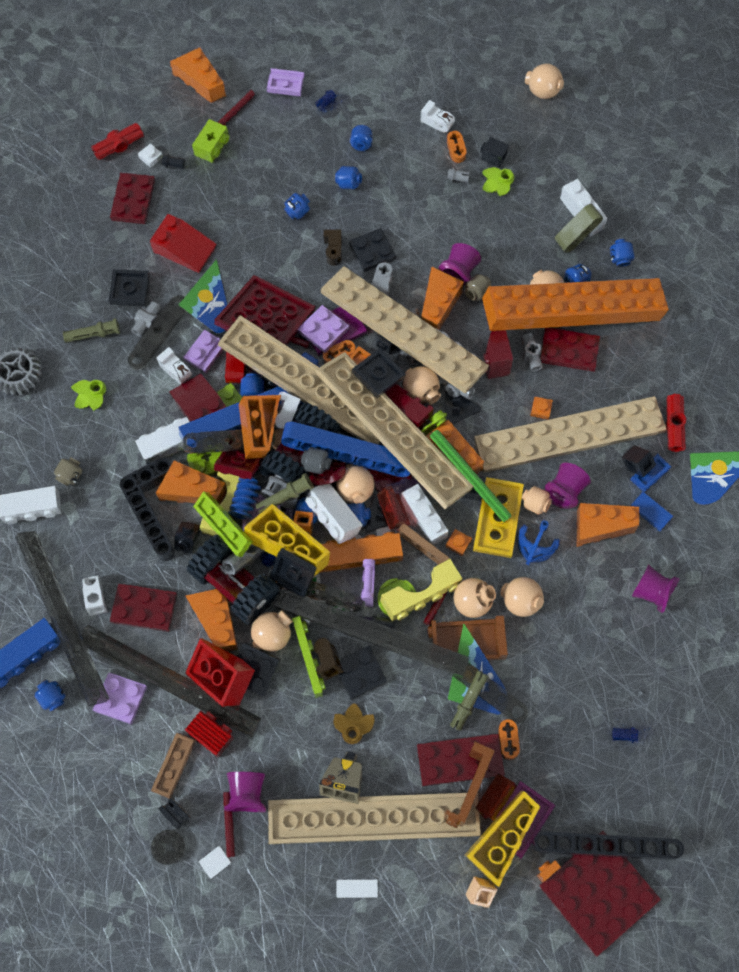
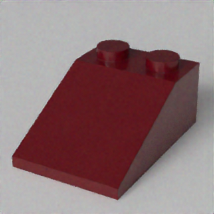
(498, 355)
(196, 398)

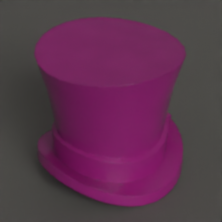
(461, 262)
(567, 485)
(655, 588)
(245, 791)

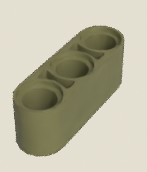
(578, 228)

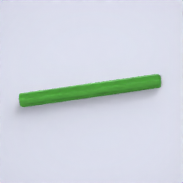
(470, 475)

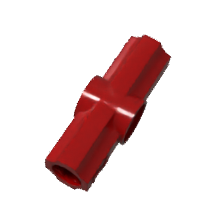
(117, 141)
(675, 432)

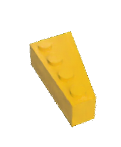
(275, 531)
(502, 839)

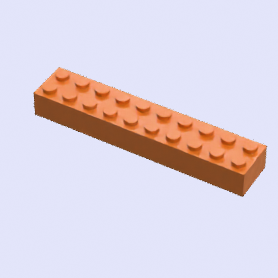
(574, 304)

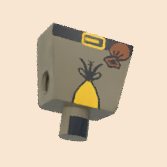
(343, 779)

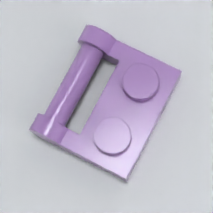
(368, 578)

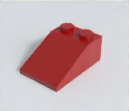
(182, 243)
(219, 673)

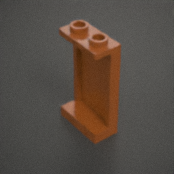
(487, 633)
(484, 755)

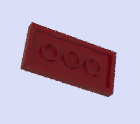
(450, 760)

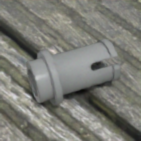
(458, 175)

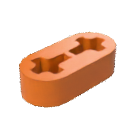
(460, 146)
(338, 349)
(513, 738)

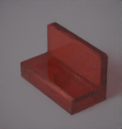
(392, 508)
(495, 797)

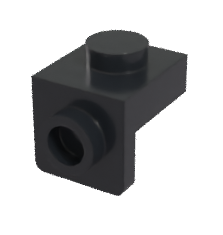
(186, 536)

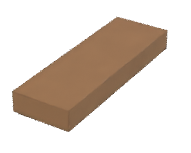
(422, 544)
(173, 765)

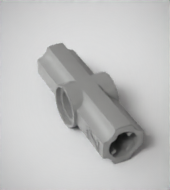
(234, 564)

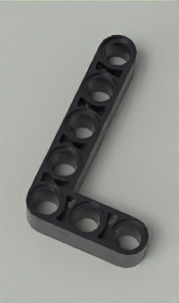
(144, 509)

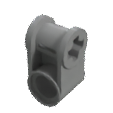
(383, 281)
(274, 486)

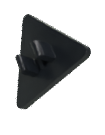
(459, 408)
(377, 516)

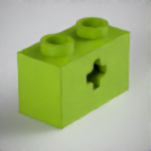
(210, 141)

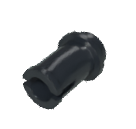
(175, 162)

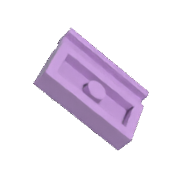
(285, 82)
(204, 351)

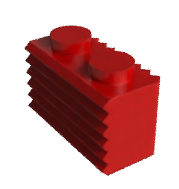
(209, 733)

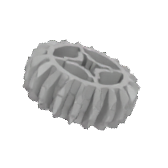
(17, 377)

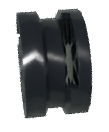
(174, 813)

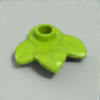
(496, 180)
(87, 395)
(437, 419)

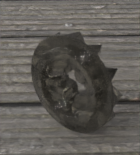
(158, 850)

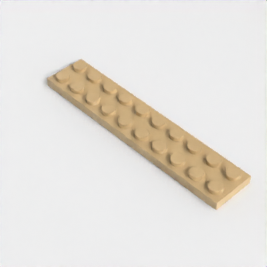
(404, 329)
(290, 373)
(396, 433)
(570, 434)
(370, 820)

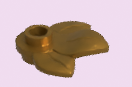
(353, 721)

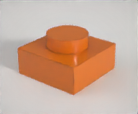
(359, 355)
(541, 408)
(458, 542)
(547, 870)

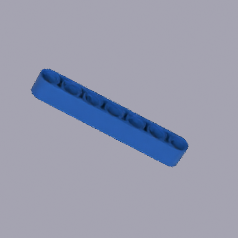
(343, 448)

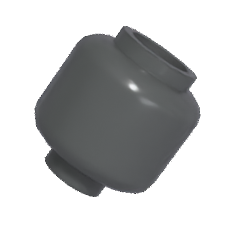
(316, 460)

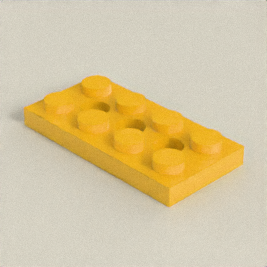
(486, 523)

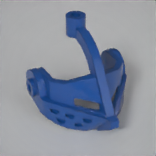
(534, 549)

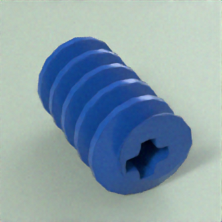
(243, 498)

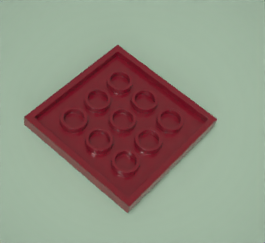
(267, 308)
(599, 896)

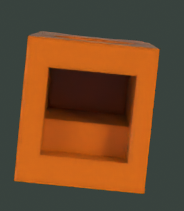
(308, 527)

